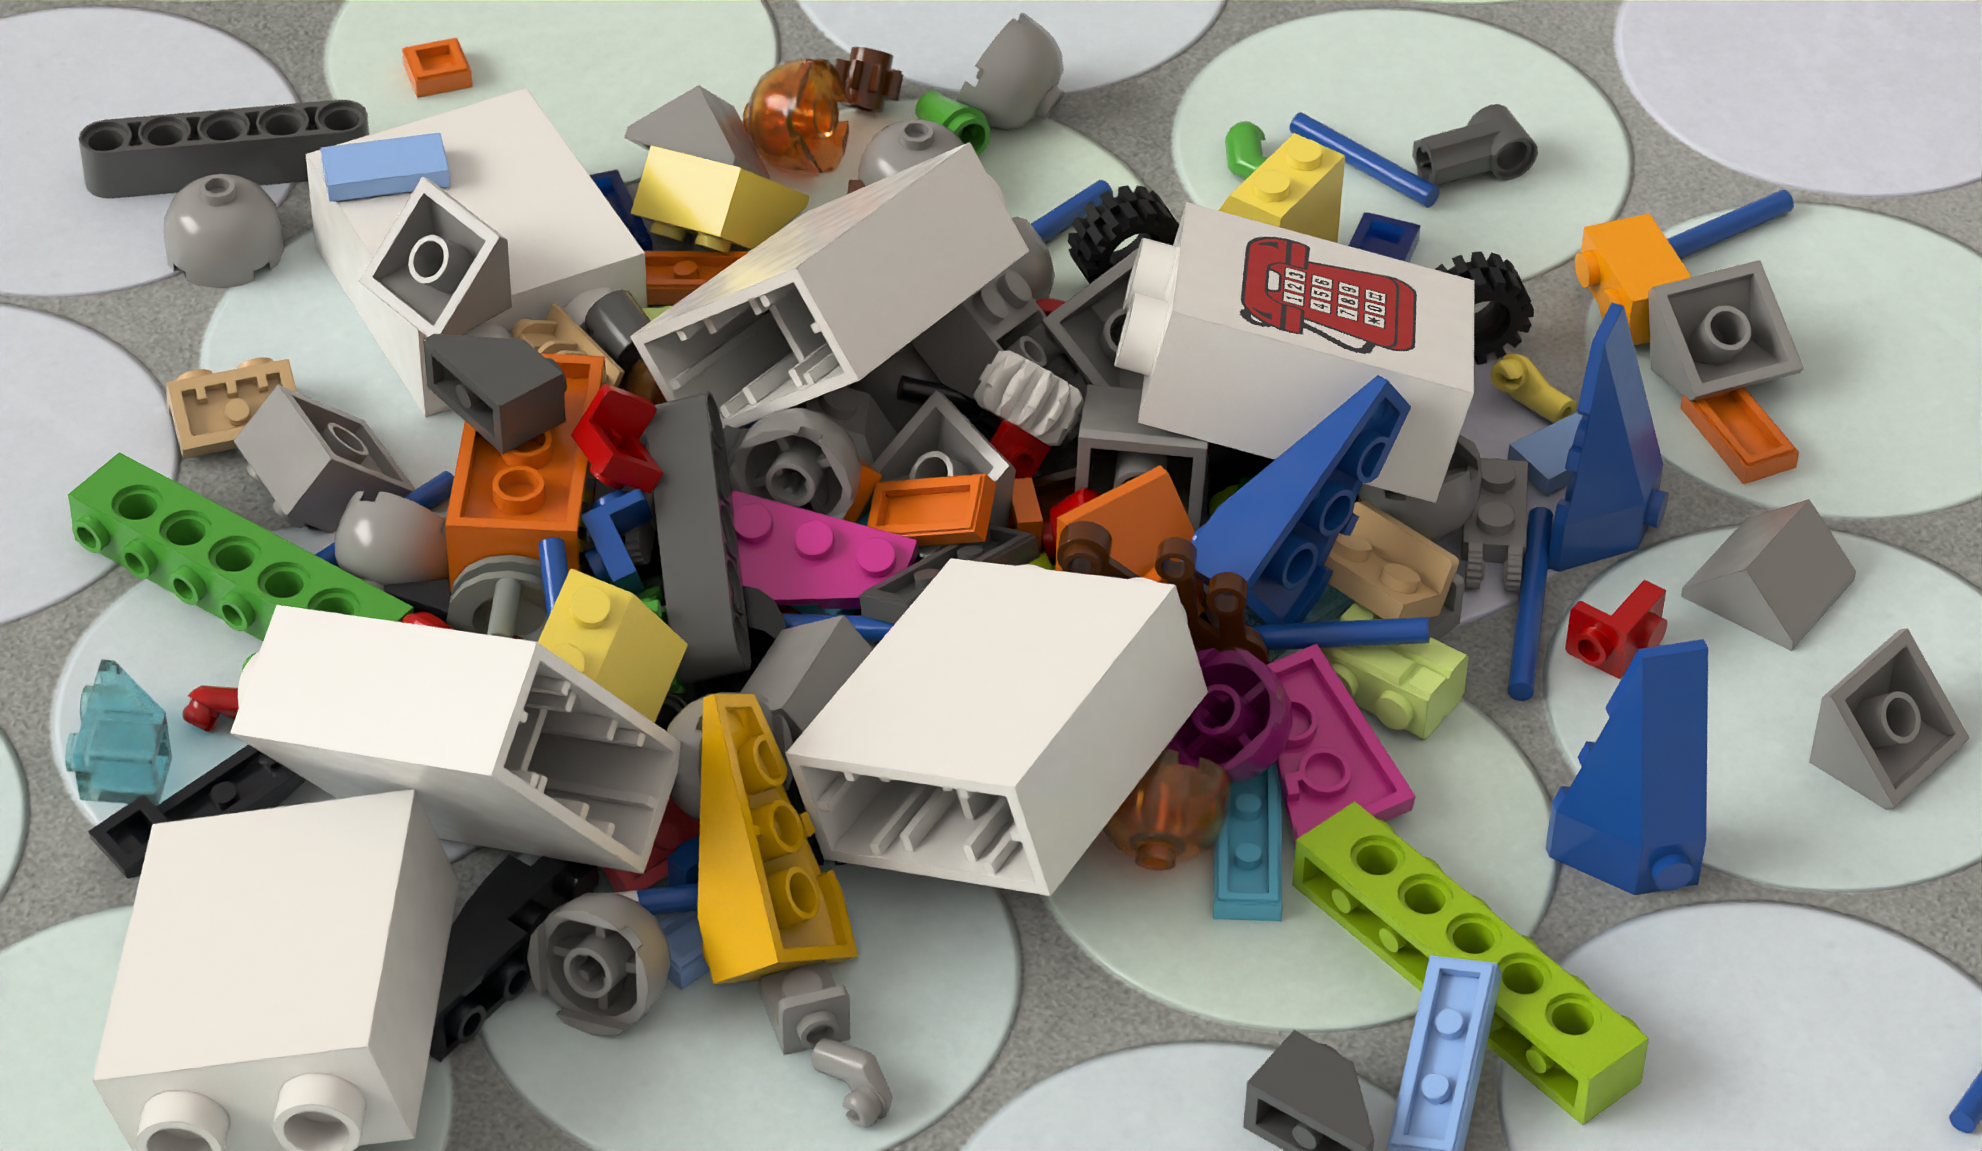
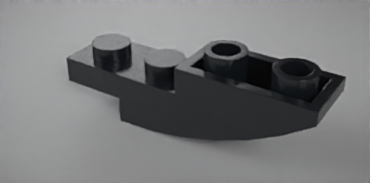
(492, 941)

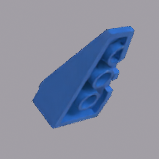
(1612, 457)
(1292, 511)
(1643, 784)

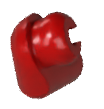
(208, 704)

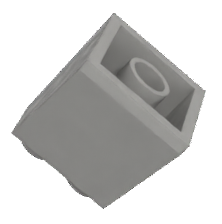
(1119, 448)

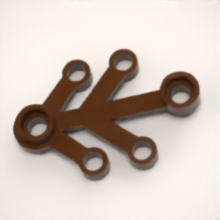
(1087, 549)

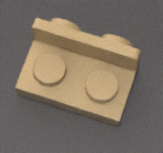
(216, 407)
(1390, 567)

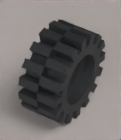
(1113, 223)
(1508, 306)

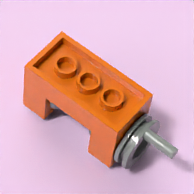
(512, 503)

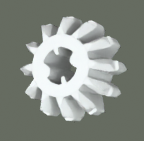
(1029, 397)

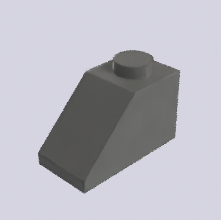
(496, 386)
(1308, 1100)

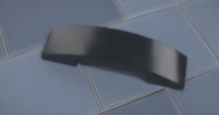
(236, 785)

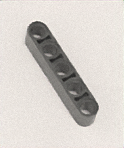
(175, 149)
(698, 538)

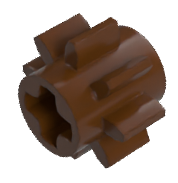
(869, 79)

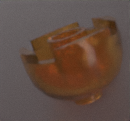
(797, 117)
(1171, 812)

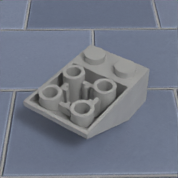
(990, 321)

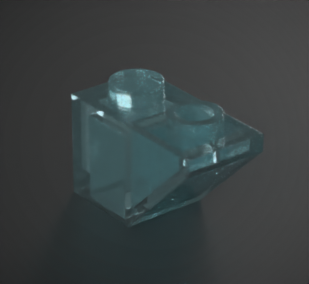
(121, 741)

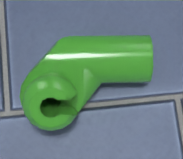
(1244, 148)

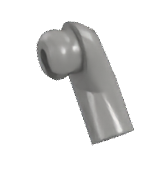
(861, 1070)

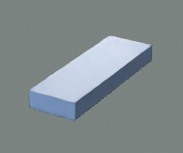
(1445, 1055)

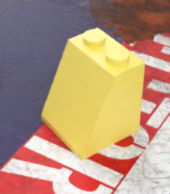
(1294, 190)

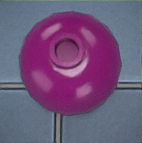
(1240, 719)

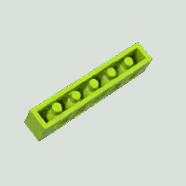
(1410, 909)

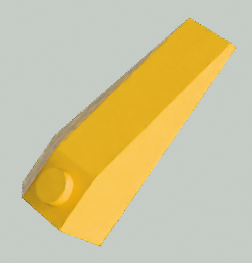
(758, 879)

